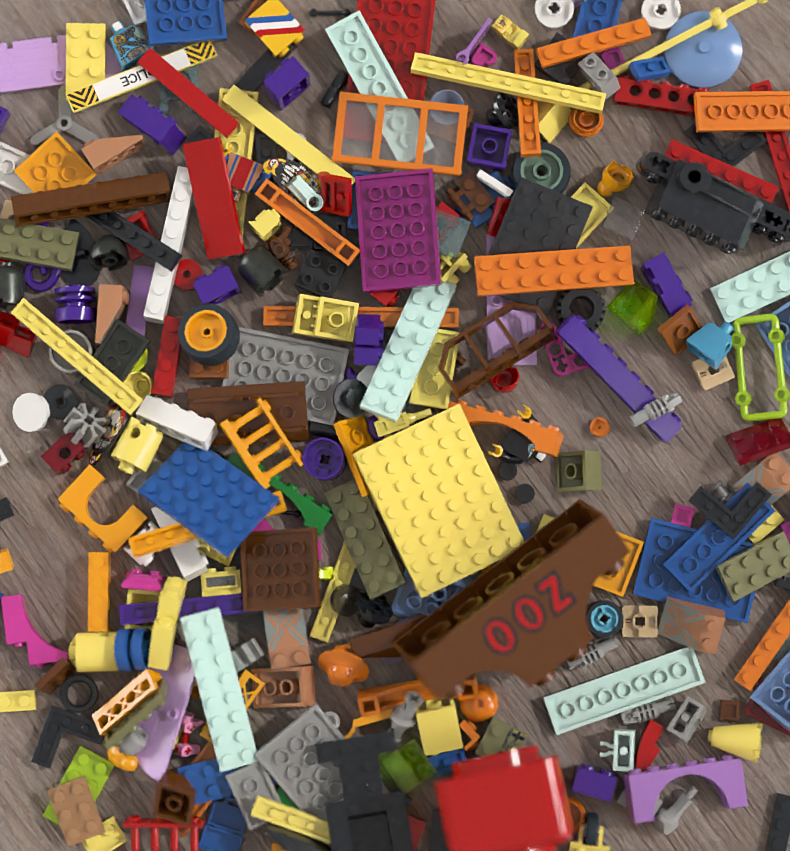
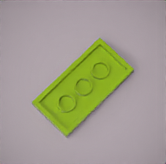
(87, 764)

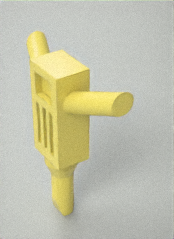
(386, 427)

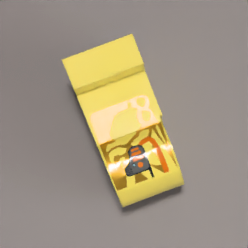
(510, 32)

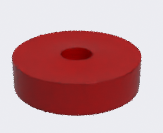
(183, 266)

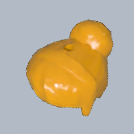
(610, 183)
(122, 761)

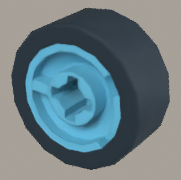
(614, 616)

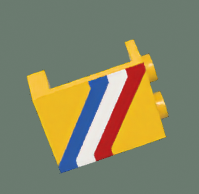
(275, 27)

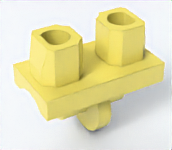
(450, 265)

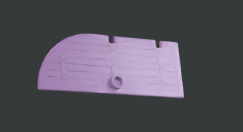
(41, 64)
(518, 324)
(165, 722)

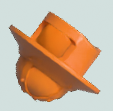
(343, 667)

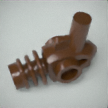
(279, 248)

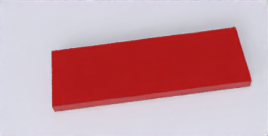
(214, 198)

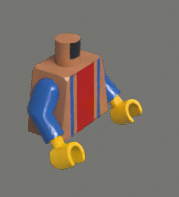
(245, 174)

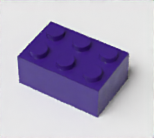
(286, 82)

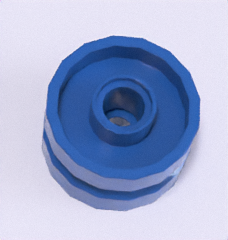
(132, 649)

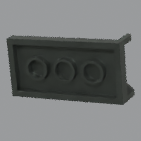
(118, 354)

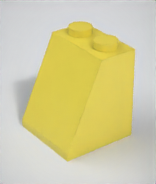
(438, 726)

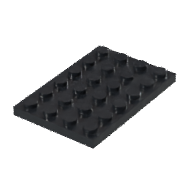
(539, 222)

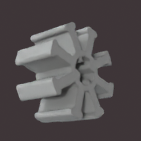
(84, 425)
(246, 654)

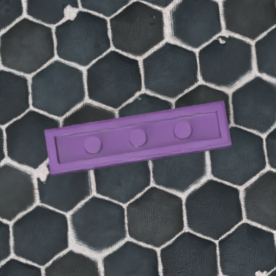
(138, 297)

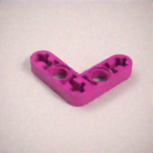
(568, 360)

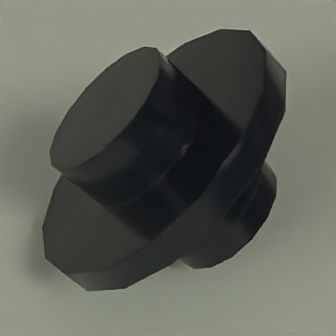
(348, 398)

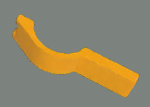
(368, 719)

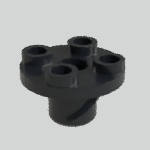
(503, 111)
(372, 611)

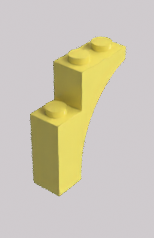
(166, 623)

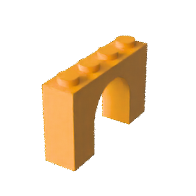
(76, 500)

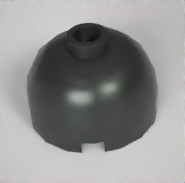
(108, 252)

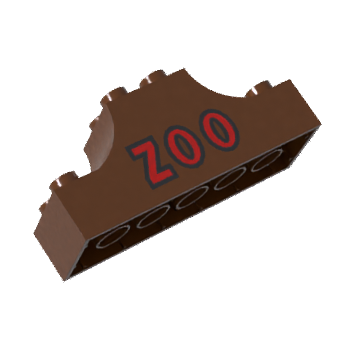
(521, 611)

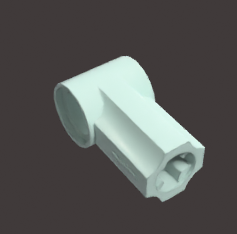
(304, 192)

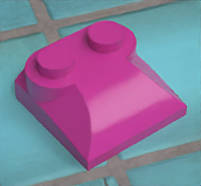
(137, 580)

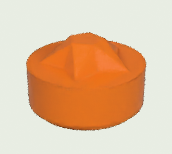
(599, 427)

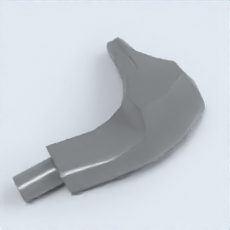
(667, 820)

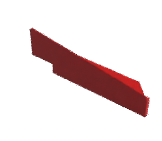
(14, 336)

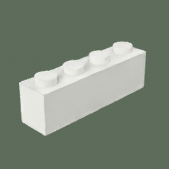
(177, 422)
(186, 554)

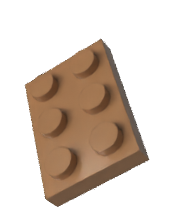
(76, 811)

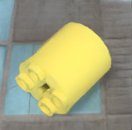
(136, 446)
(93, 651)

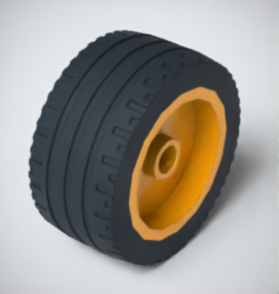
(209, 334)

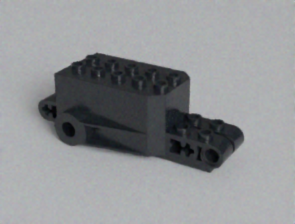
(708, 205)

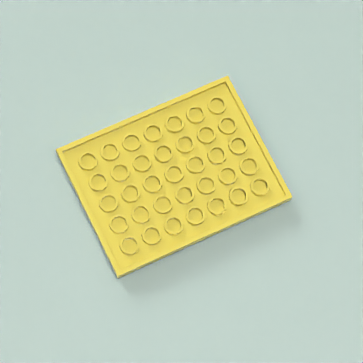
(439, 500)

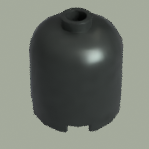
(260, 270)
(11, 285)

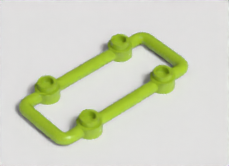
(781, 394)

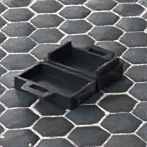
(301, 240)

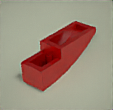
(646, 749)

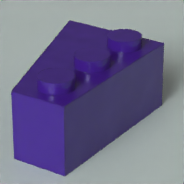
(152, 123)
(666, 284)

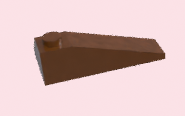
(379, 641)

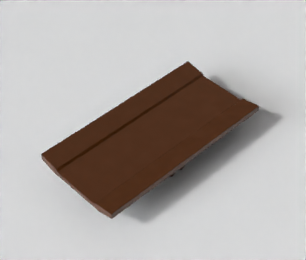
(233, 402)

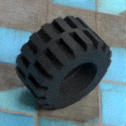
(591, 296)

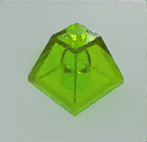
(635, 307)

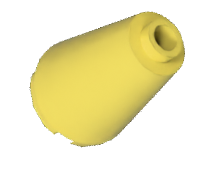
(739, 740)

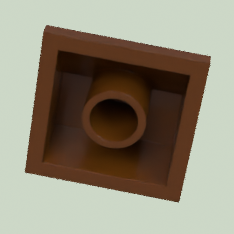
(174, 799)

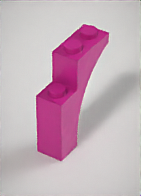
(20, 630)

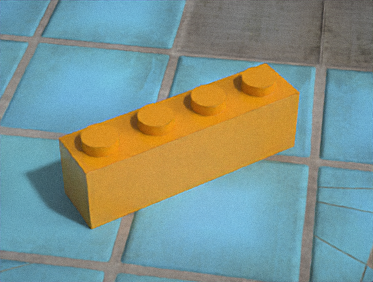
(99, 591)

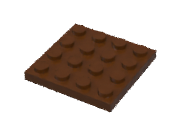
(280, 570)

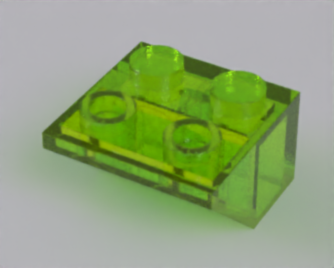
(409, 766)

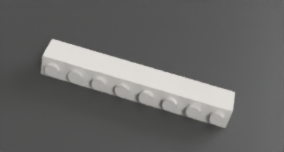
(172, 236)

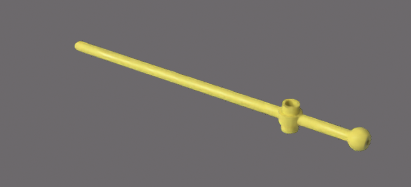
(717, 19)

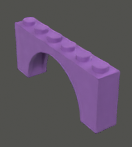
(644, 787)

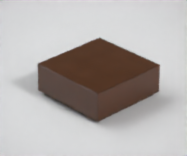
(729, 710)

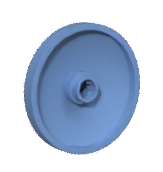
(706, 57)

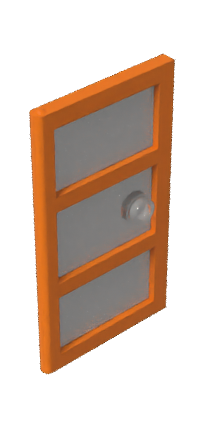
(400, 133)

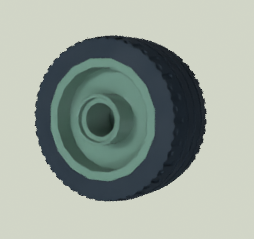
(552, 163)

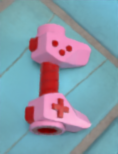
(187, 726)

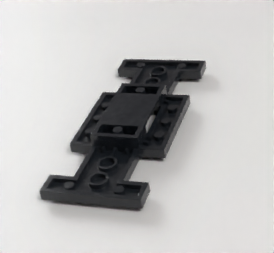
(361, 818)

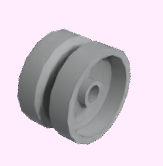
(63, 365)

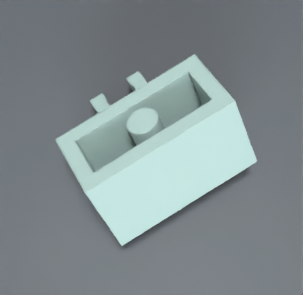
(623, 749)

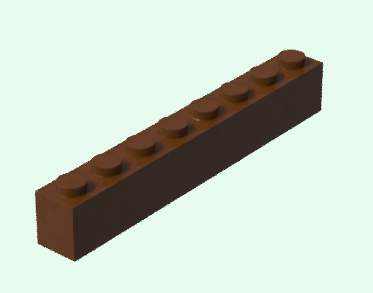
(91, 199)

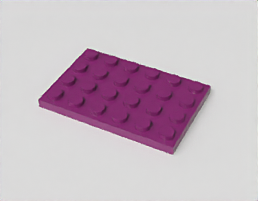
(398, 230)

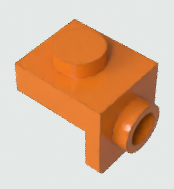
(469, 728)

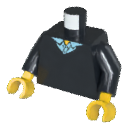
(516, 446)

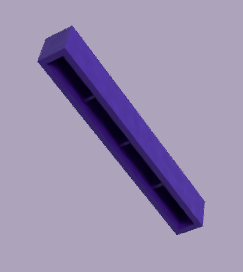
(615, 374)

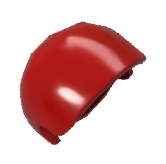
(506, 380)

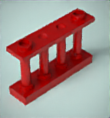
(136, 821)

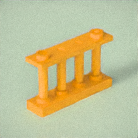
(252, 461)

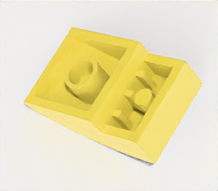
(325, 318)

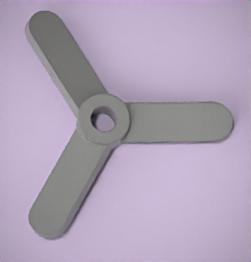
(64, 115)

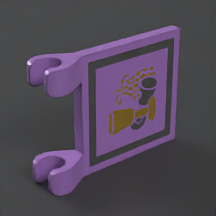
(475, 43)

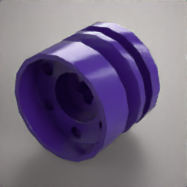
(75, 304)
(314, 455)

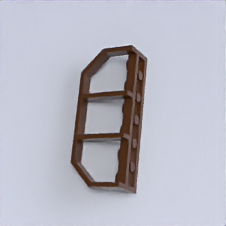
(509, 356)

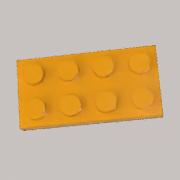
(353, 438)

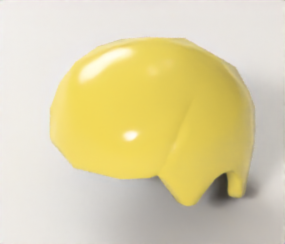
(139, 383)

